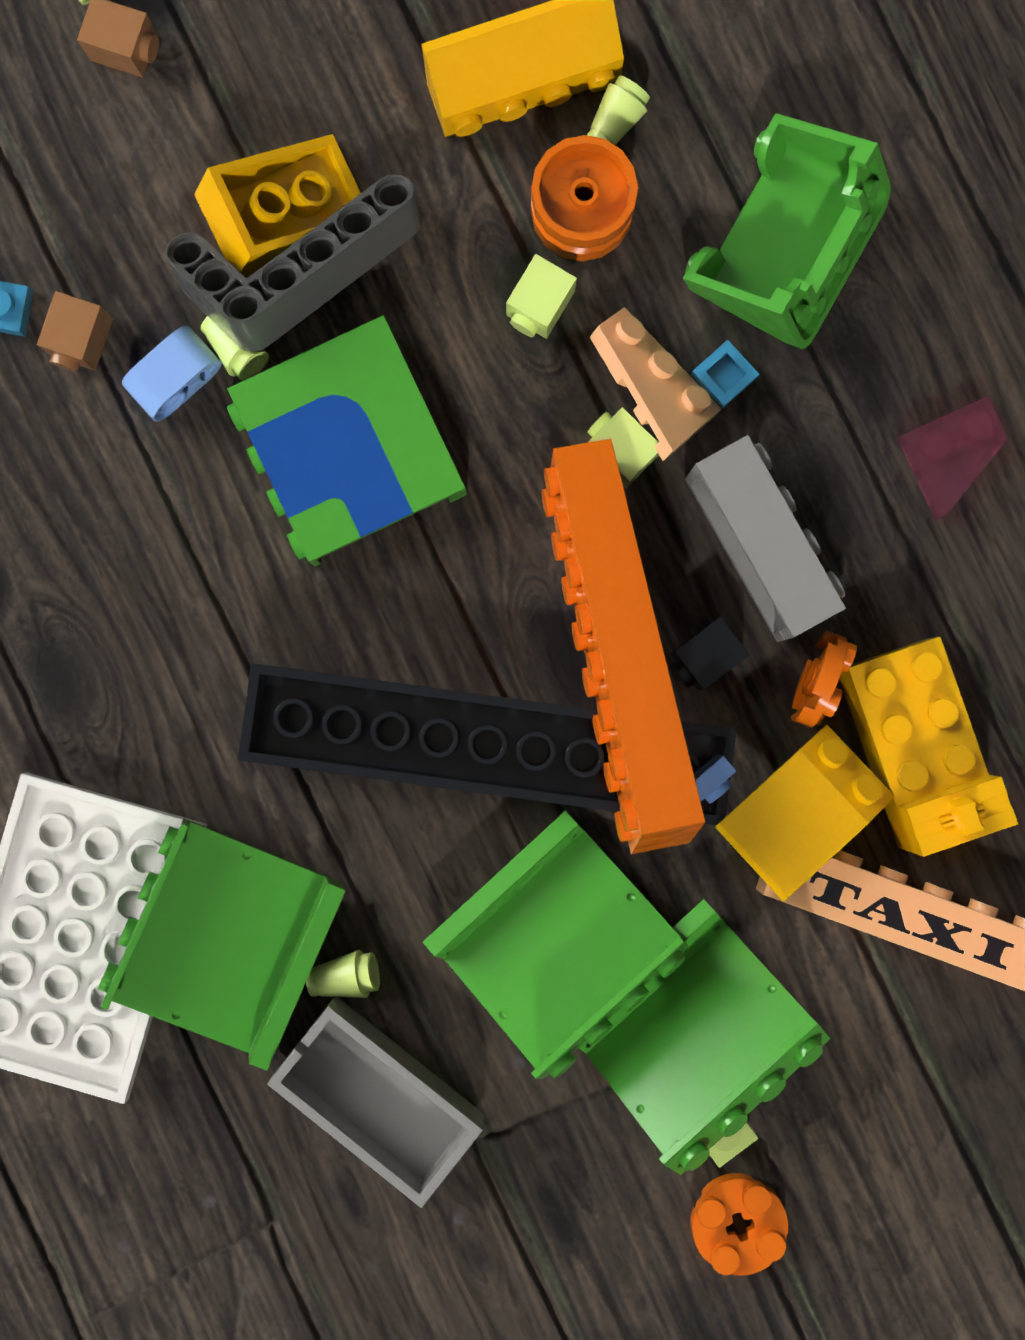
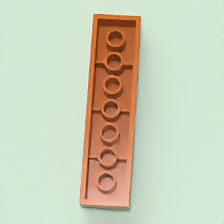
(621, 648)

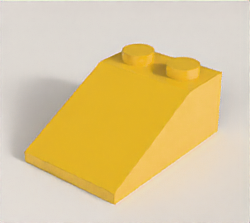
(273, 199)
(805, 812)

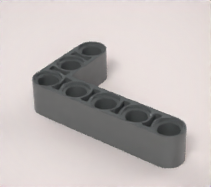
(305, 274)

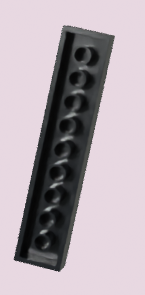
(442, 738)

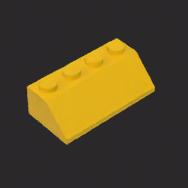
(522, 62)

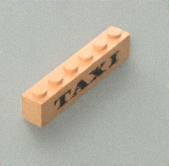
(914, 917)

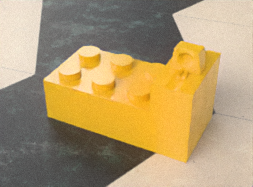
(924, 749)

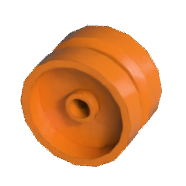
(583, 170)

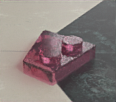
(953, 452)

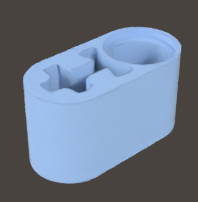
(171, 373)

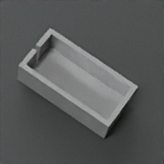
(765, 539)
(378, 1101)

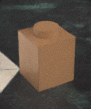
(118, 37)
(74, 332)

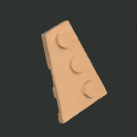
(659, 385)

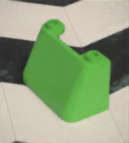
(797, 230)

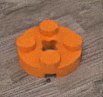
(816, 689)
(763, 1239)

